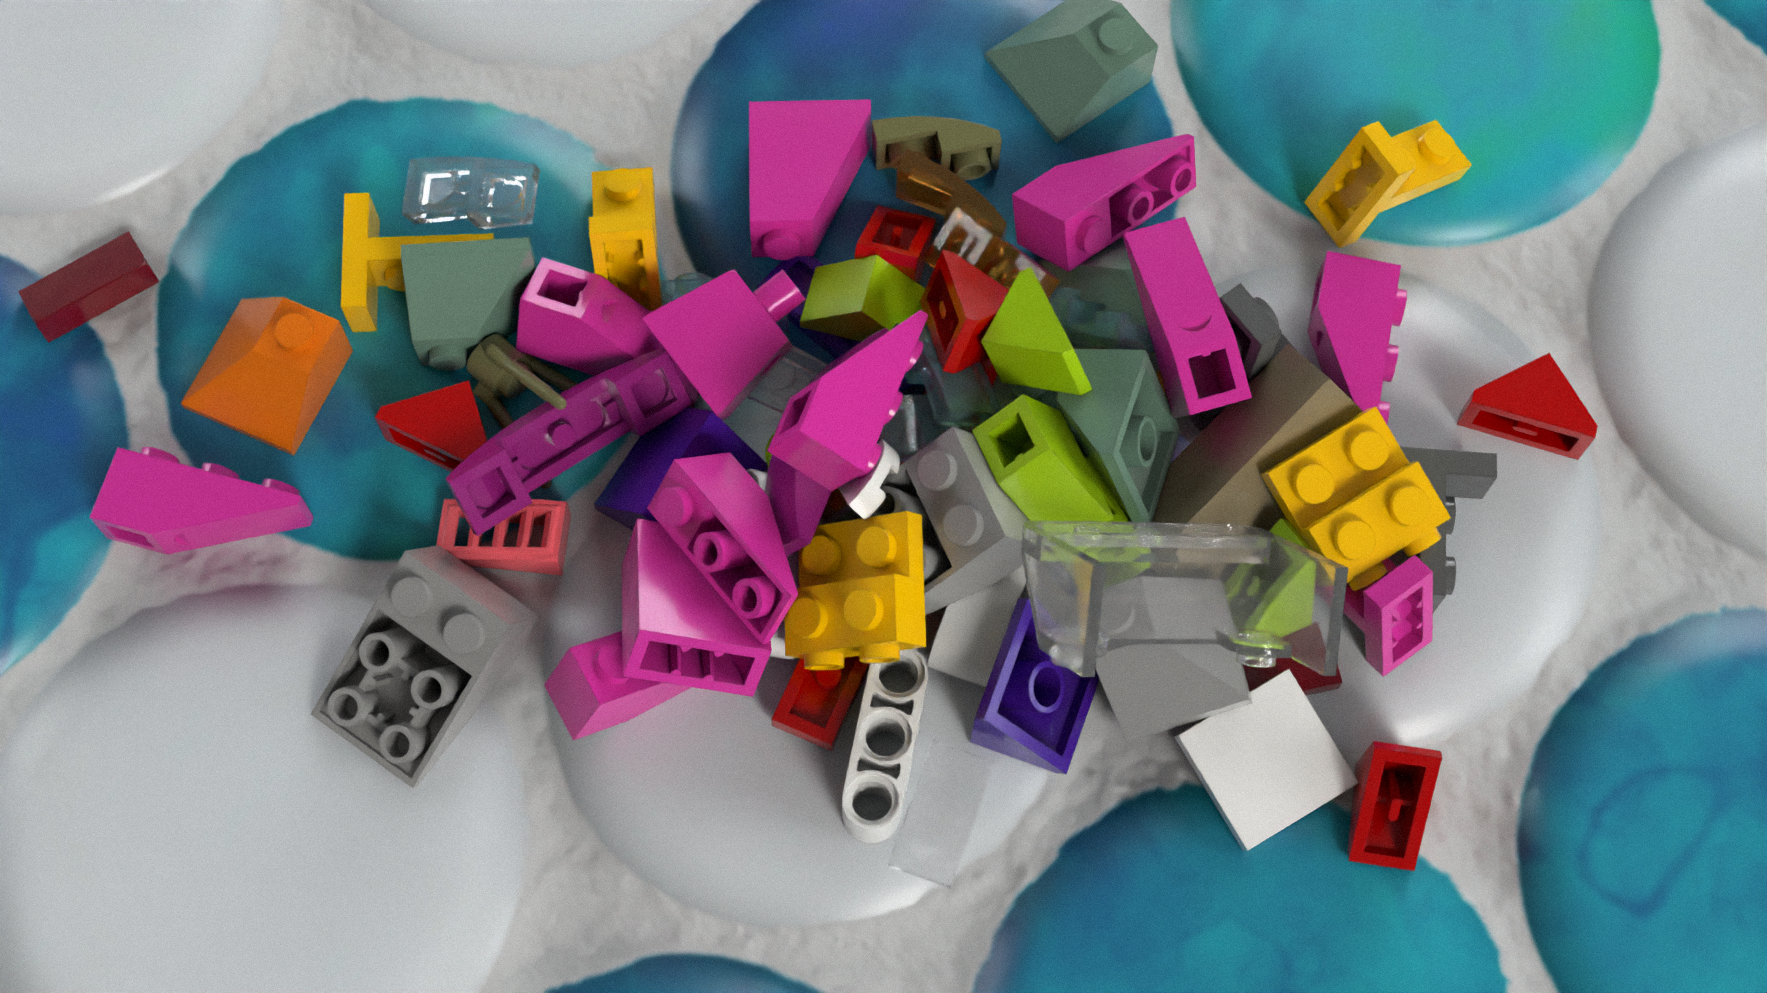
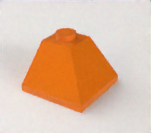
(270, 371)

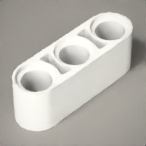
(975, 630)
(884, 774)

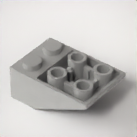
(966, 517)
(423, 662)

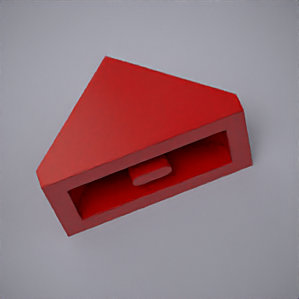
(898, 239)
(960, 310)
(1532, 408)
(436, 425)
(1391, 804)

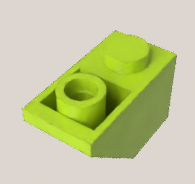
(1040, 463)

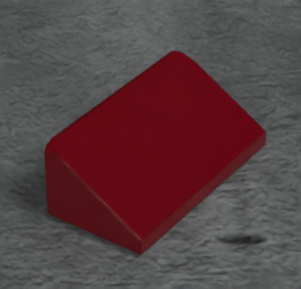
(88, 287)

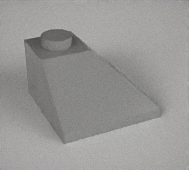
(1170, 685)

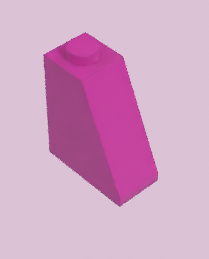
(801, 170)
(679, 624)

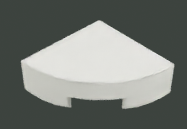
(865, 493)

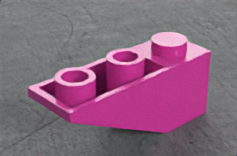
(1095, 200)
(1185, 320)
(584, 322)
(1352, 325)
(837, 420)
(181, 508)
(730, 537)
(595, 694)

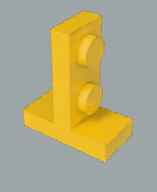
(1383, 173)
(626, 233)
(374, 260)

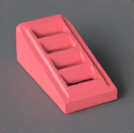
(545, 559)

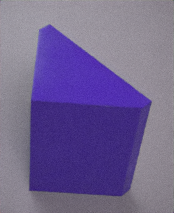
(682, 436)
(1030, 703)

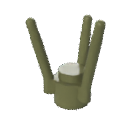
(509, 372)

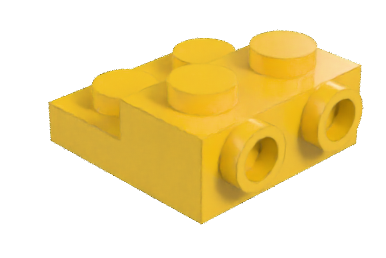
(1358, 497)
(859, 592)

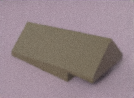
(1221, 468)

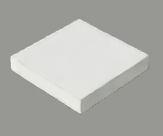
(1266, 761)

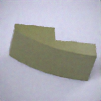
(956, 144)

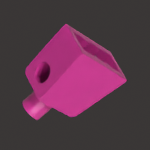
(727, 335)

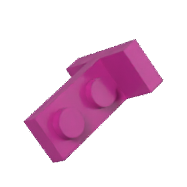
(1394, 613)

